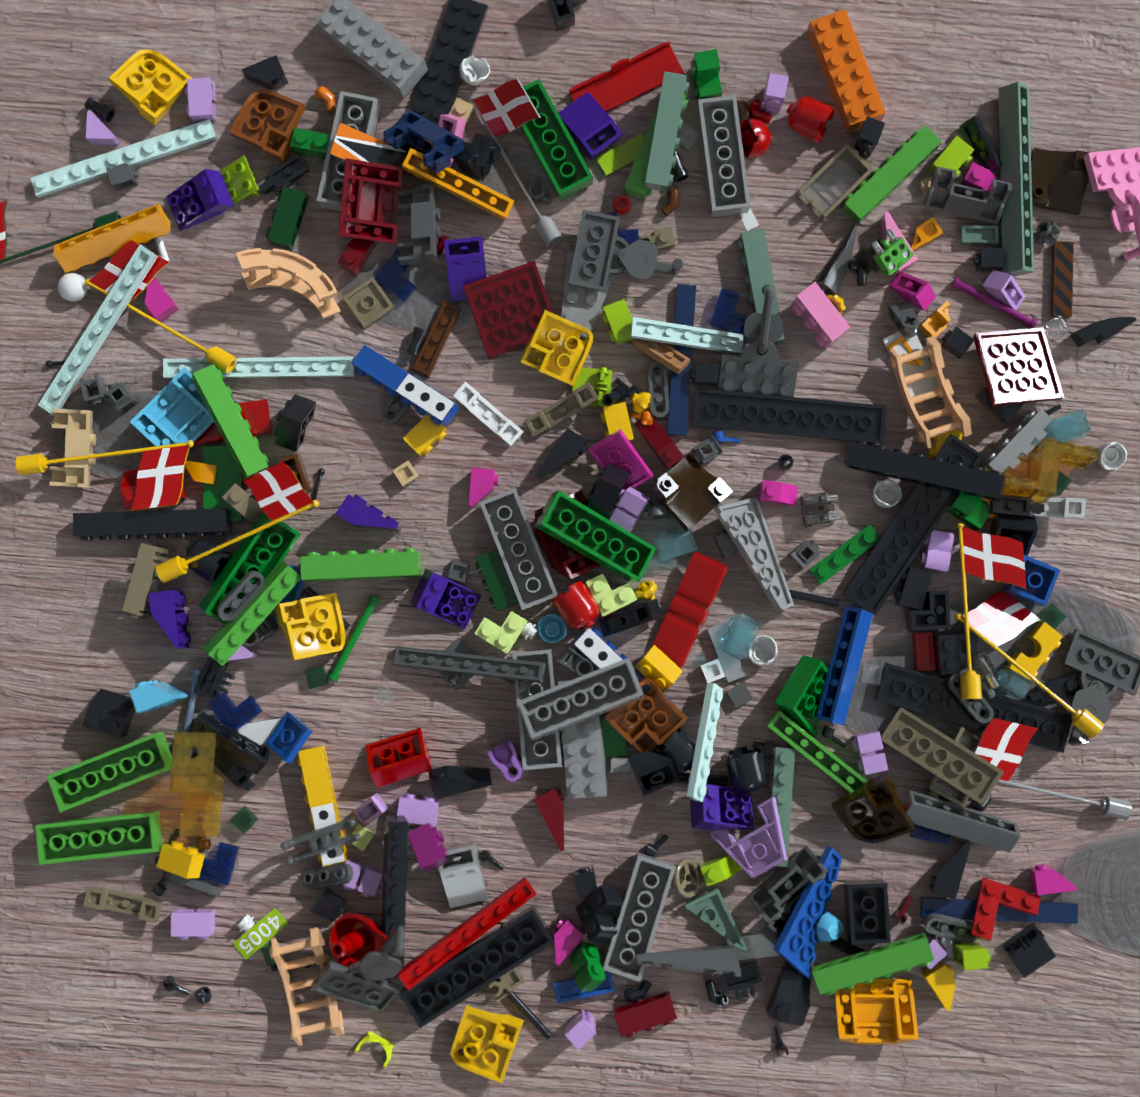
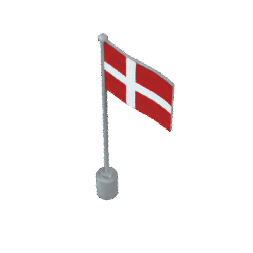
(502, 113)
(1004, 747)

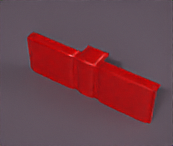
(630, 77)
(254, 412)
(689, 607)

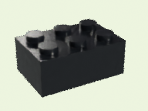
(867, 912)

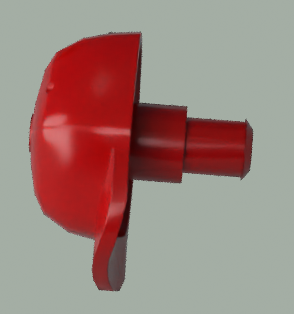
(354, 938)

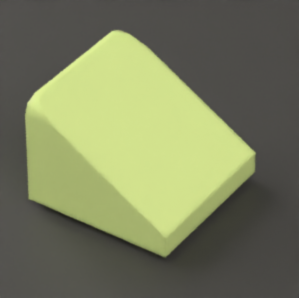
(366, 837)

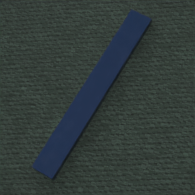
(681, 382)
(964, 909)

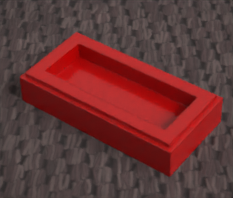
(924, 651)

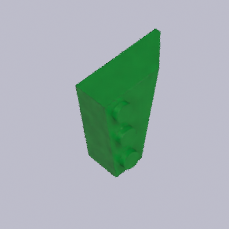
(803, 693)

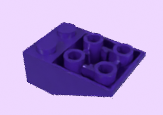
(590, 125)
(199, 199)
(464, 264)
(358, 514)
(445, 599)
(170, 614)
(722, 810)

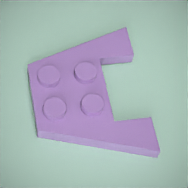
(759, 849)

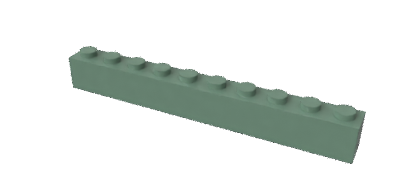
(1016, 169)

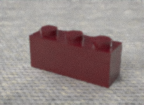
(645, 1014)

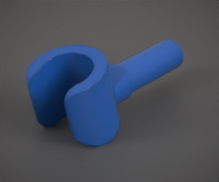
(719, 436)

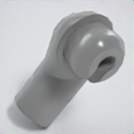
(947, 944)

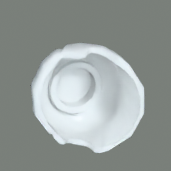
(474, 70)
(72, 287)
(1112, 456)
(886, 493)
(763, 650)

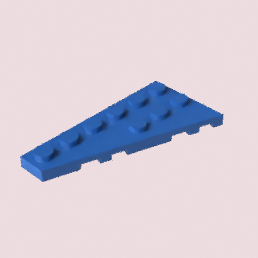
(800, 932)

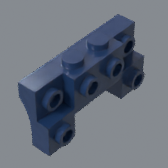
(426, 136)

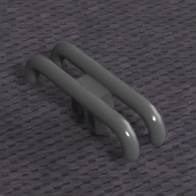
(320, 841)

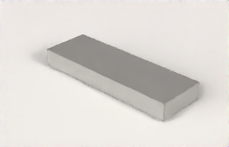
(731, 666)

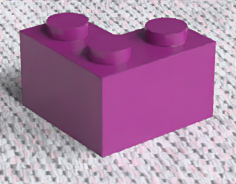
(428, 846)

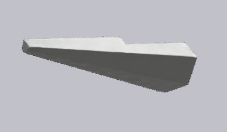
(712, 958)

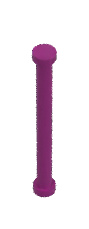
(994, 303)

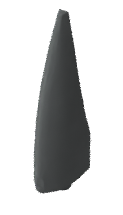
(834, 272)

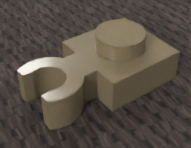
(662, 238)
(509, 981)

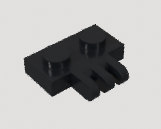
(213, 679)
(749, 975)

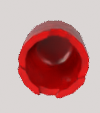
(809, 117)
(577, 606)

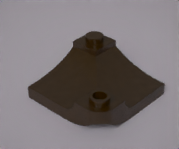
(1059, 180)
(690, 492)
(873, 811)

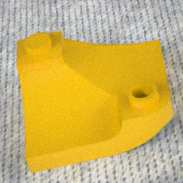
(150, 83)
(557, 348)
(312, 625)
(486, 1042)

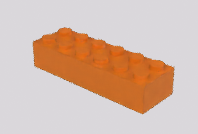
(845, 70)

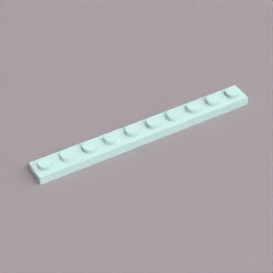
(132, 154)
(98, 329)
(270, 367)

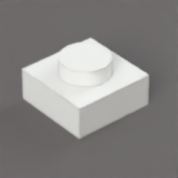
(712, 670)

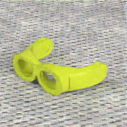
(372, 1037)

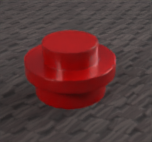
(622, 205)

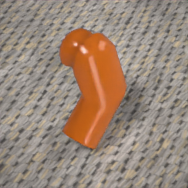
(328, 97)

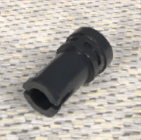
(103, 111)
(679, 171)
(417, 339)
(615, 395)

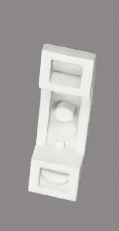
(487, 414)
(1064, 508)

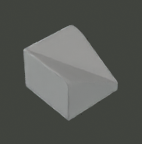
(619, 764)

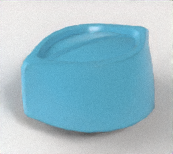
(552, 628)
(829, 928)

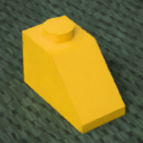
(942, 983)

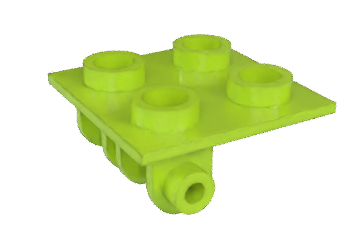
(239, 180)
(599, 379)

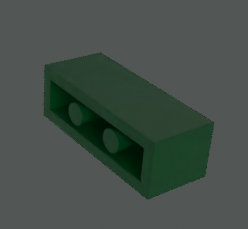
(287, 218)
(496, 580)

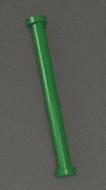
(353, 638)

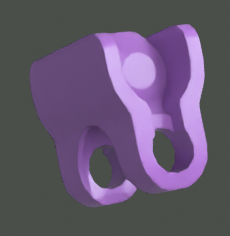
(504, 756)

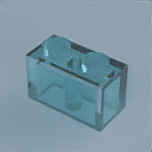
(1068, 426)
(675, 544)
(739, 636)
(1012, 683)

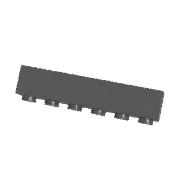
(961, 821)

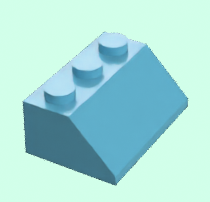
(155, 695)

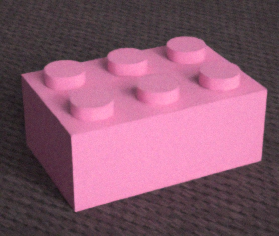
(819, 315)

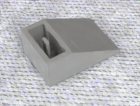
(463, 876)

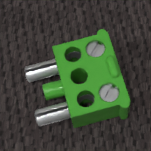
(892, 254)

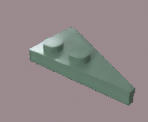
(714, 911)

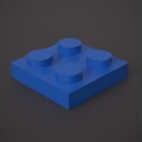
(288, 737)

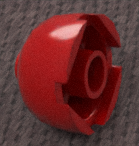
(754, 137)

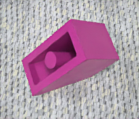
(977, 177)
(914, 290)
(158, 301)
(481, 485)
(777, 493)
(1048, 881)
(566, 938)

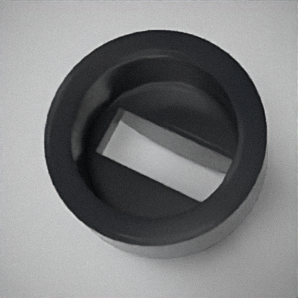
(784, 459)
(203, 999)

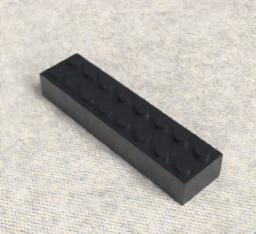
(478, 965)

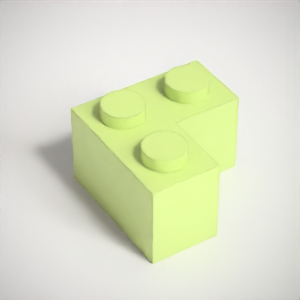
(608, 600)
(504, 636)

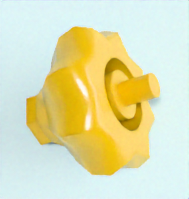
(838, 302)
(640, 401)
(646, 590)

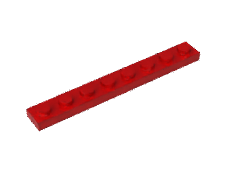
(466, 933)

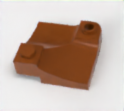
(268, 122)
(647, 720)

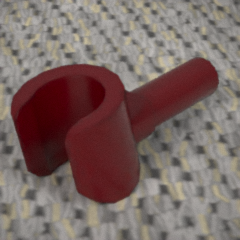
(902, 911)

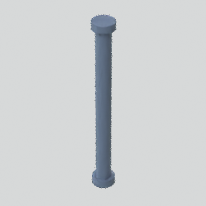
(191, 701)

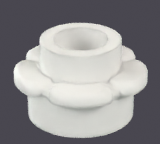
(529, 631)
(245, 923)

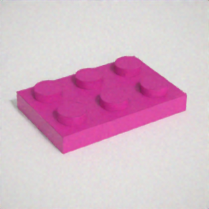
(619, 452)

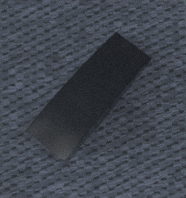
(1101, 330)

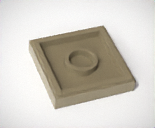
(368, 303)

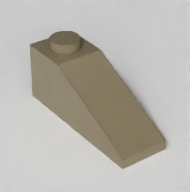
(242, 503)

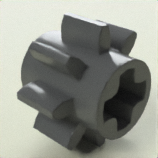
(1047, 232)

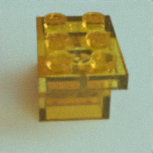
(1044, 468)
(197, 784)

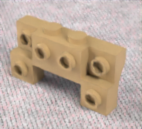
(78, 442)

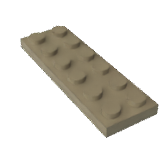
(942, 756)

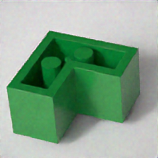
(705, 74)
(969, 510)

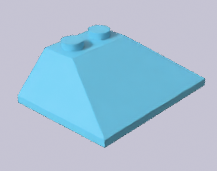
(174, 413)

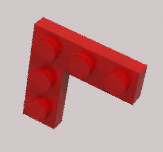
(994, 894)

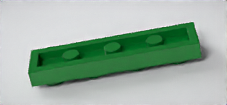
(844, 554)

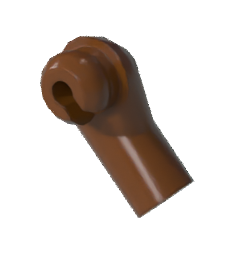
(744, 110)
(674, 201)
(203, 843)

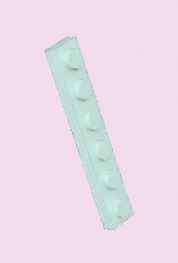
(686, 336)
(704, 742)

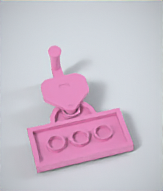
(1120, 176)

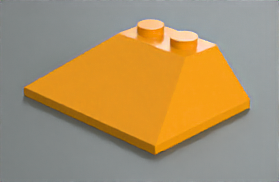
(877, 1013)

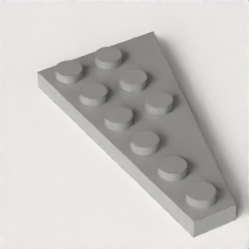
(582, 304)
(752, 538)

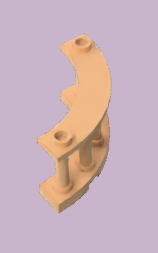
(290, 272)
(960, 419)
(314, 942)

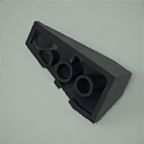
(244, 751)
(790, 996)

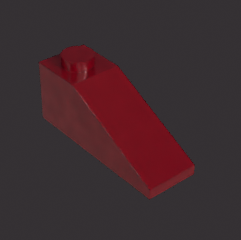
(356, 255)
(660, 443)
(552, 809)

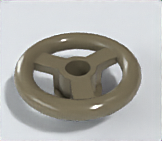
(683, 877)

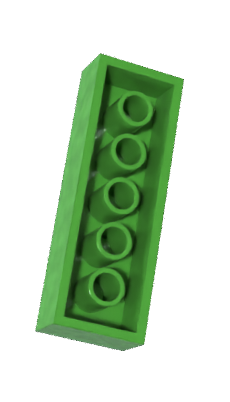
(361, 566)
(111, 771)
(99, 837)

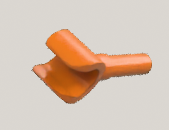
(646, 418)

